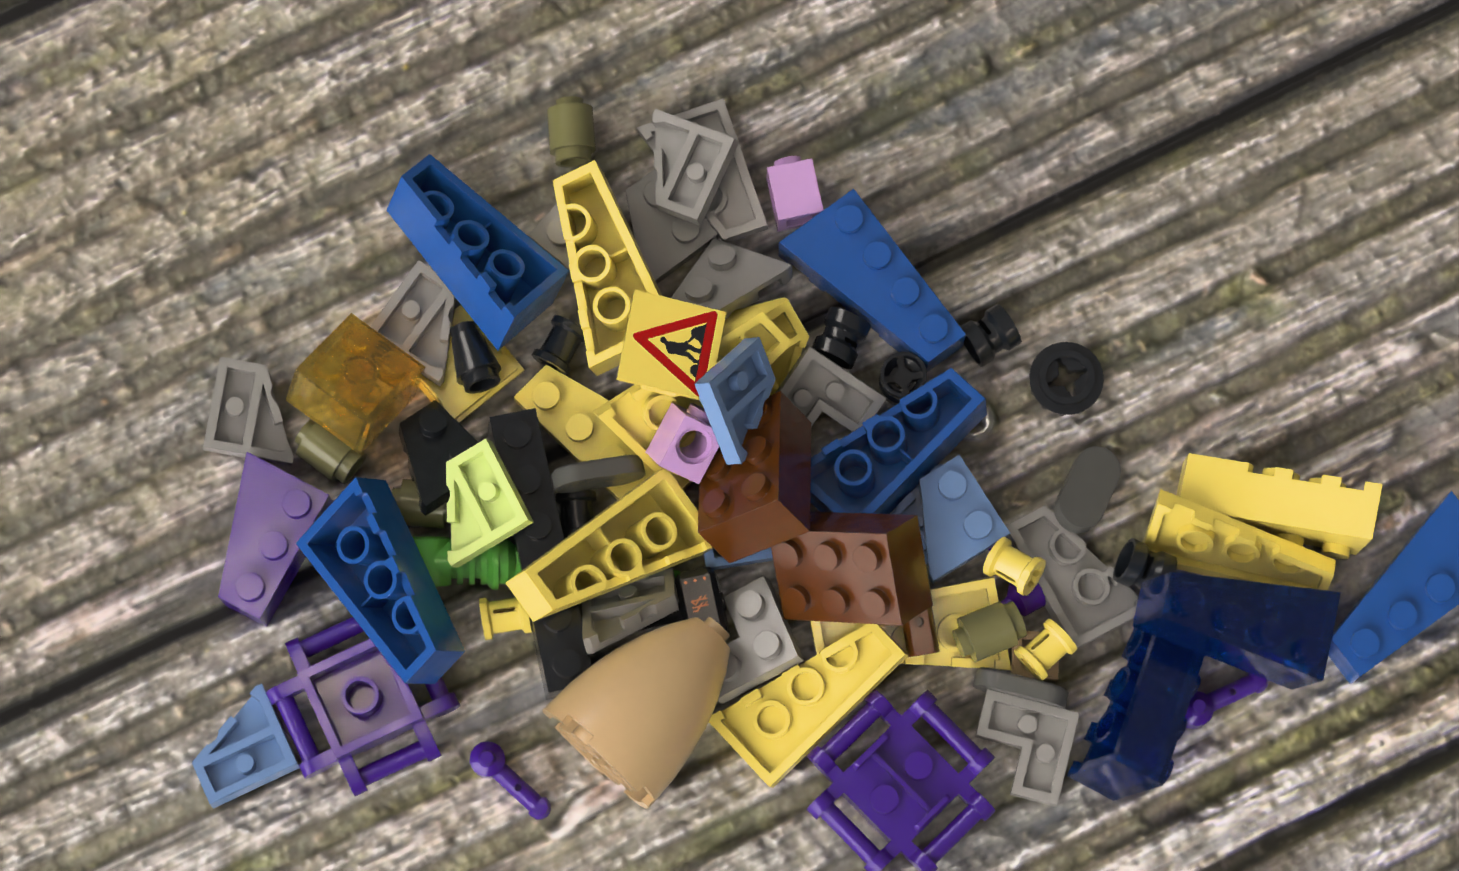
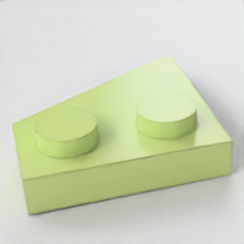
(482, 503)

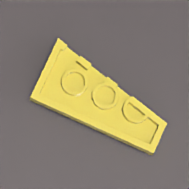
(639, 412)
(568, 416)
(1231, 549)
(948, 605)
(797, 710)

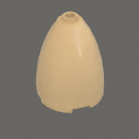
(646, 705)

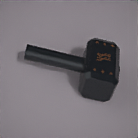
(698, 597)

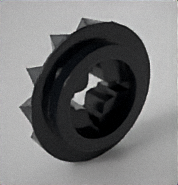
(1076, 360)

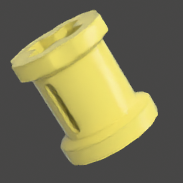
(1014, 566)
(503, 616)
(1045, 649)

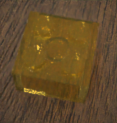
(355, 383)

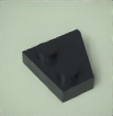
(430, 441)

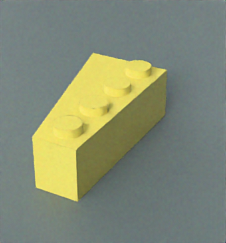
(602, 260)
(1279, 503)
(624, 543)

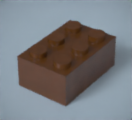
(768, 494)
(854, 570)

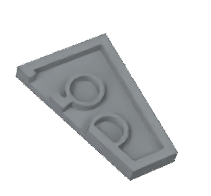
(735, 207)
(1074, 581)

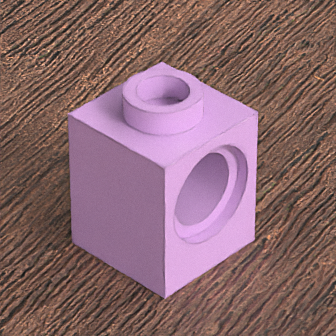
(793, 192)
(686, 461)

